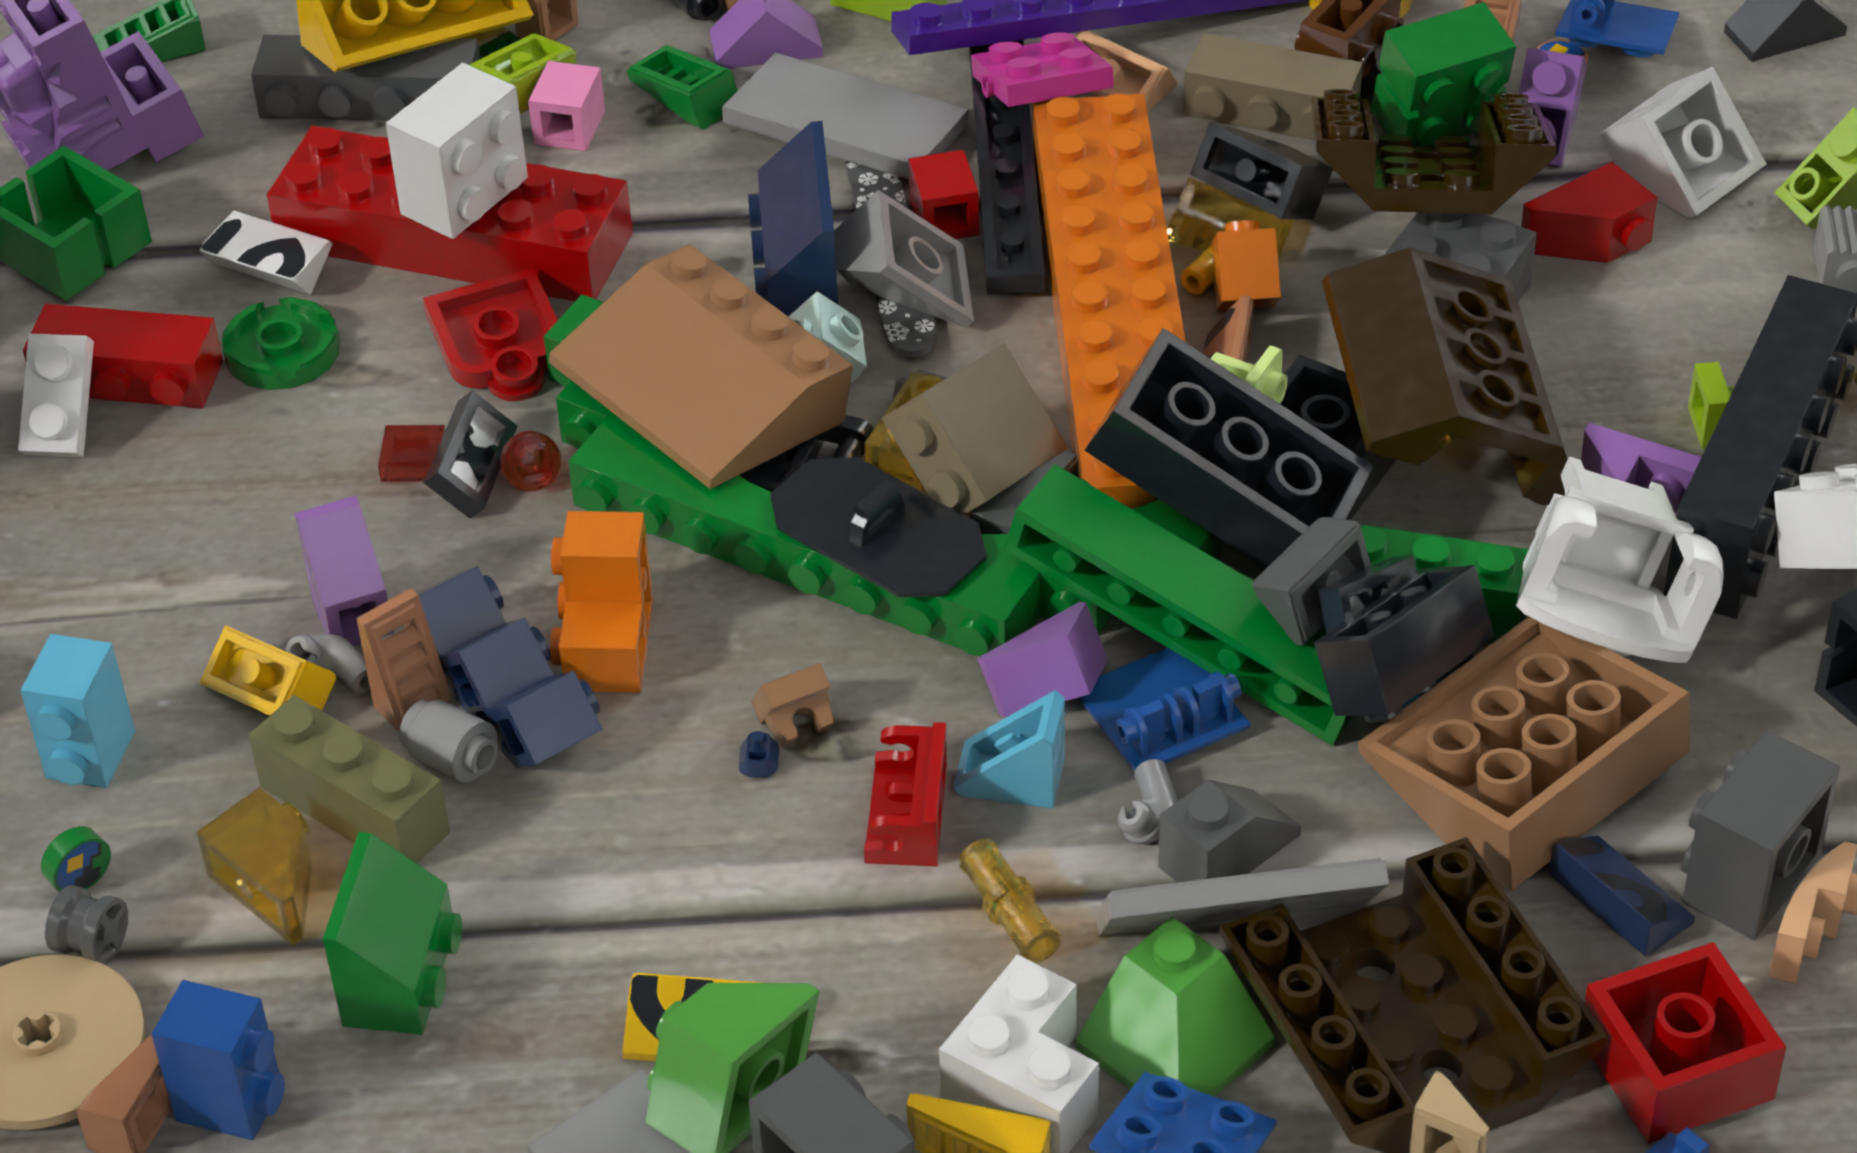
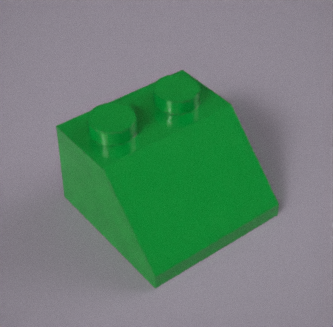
(389, 940)

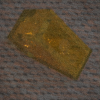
(262, 860)

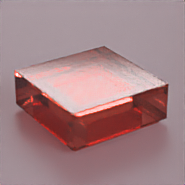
(408, 452)

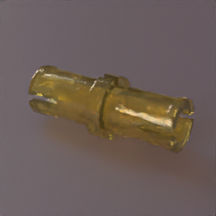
(1009, 900)

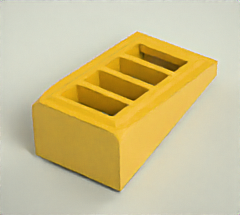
(973, 1128)

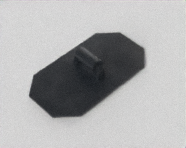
(878, 527)

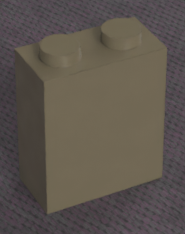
(975, 432)

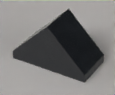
(1781, 26)

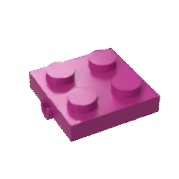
(1041, 70)

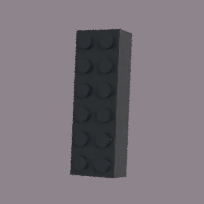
(1770, 433)

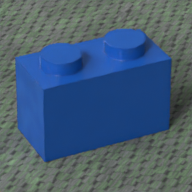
(218, 1060)

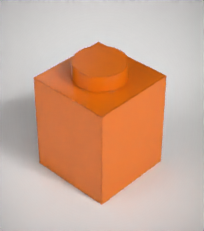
(1246, 265)

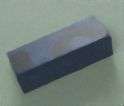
(1618, 892)

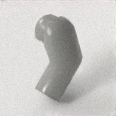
(1157, 794)

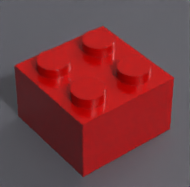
(1684, 1042)

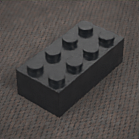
(1224, 452)

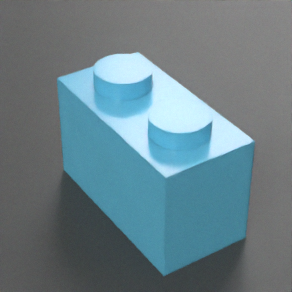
(78, 710)

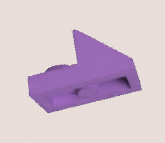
(1638, 461)

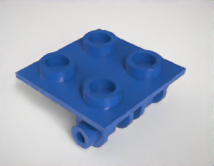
(1633, 27)
(1165, 707)
(1173, 1118)

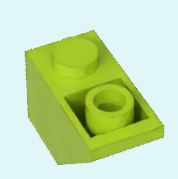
(1825, 175)

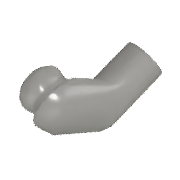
(335, 655)

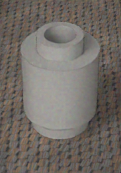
(449, 739)

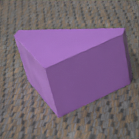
(759, 28)
(1051, 656)

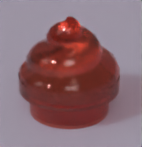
(530, 461)

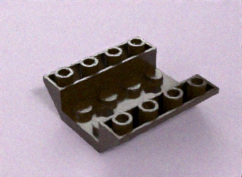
(1435, 177)
(1439, 354)
(1462, 995)

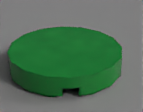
(280, 344)

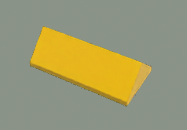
(367, 31)

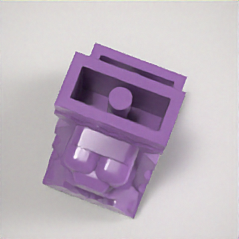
(74, 96)

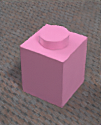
(566, 106)

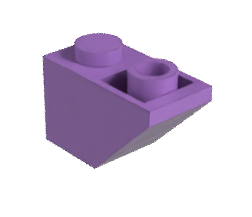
(1556, 85)
(340, 566)

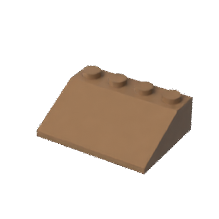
(705, 368)
(1531, 745)

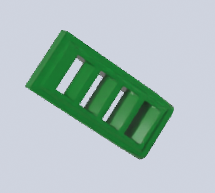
(167, 26)
(692, 87)

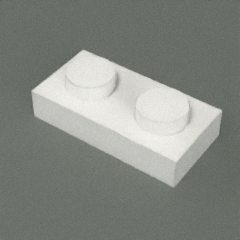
(56, 395)

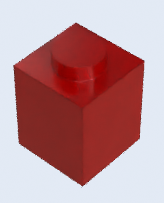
(945, 193)

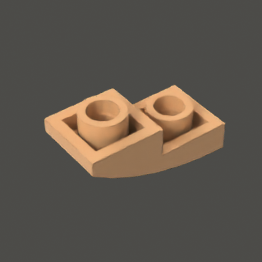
(1815, 911)

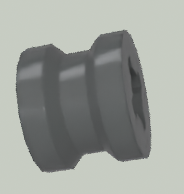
(86, 924)

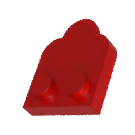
(494, 333)

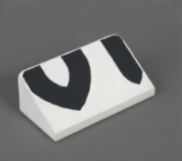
(267, 251)

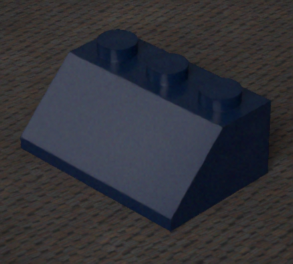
(795, 224)

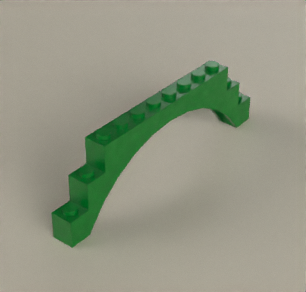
(737, 524)

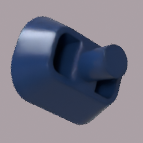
(758, 755)

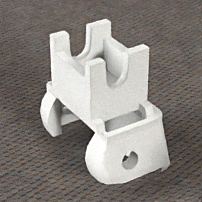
(1597, 562)

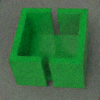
(1441, 73)
(82, 224)

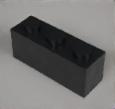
(1404, 642)

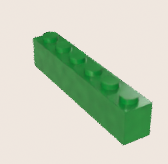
(1171, 595)

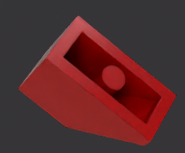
(1592, 217)

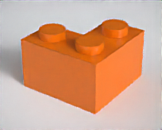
(603, 599)

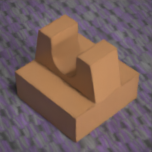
(791, 695)

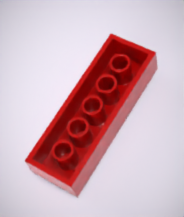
(555, 221)

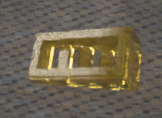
(1206, 210)

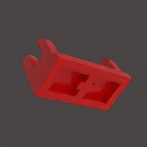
(908, 797)

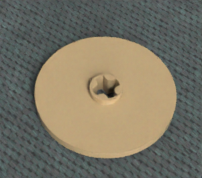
(92, 1027)

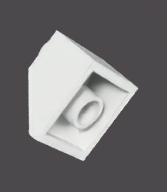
(1685, 144)

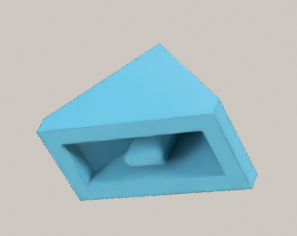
(1017, 757)

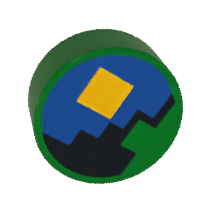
(75, 858)

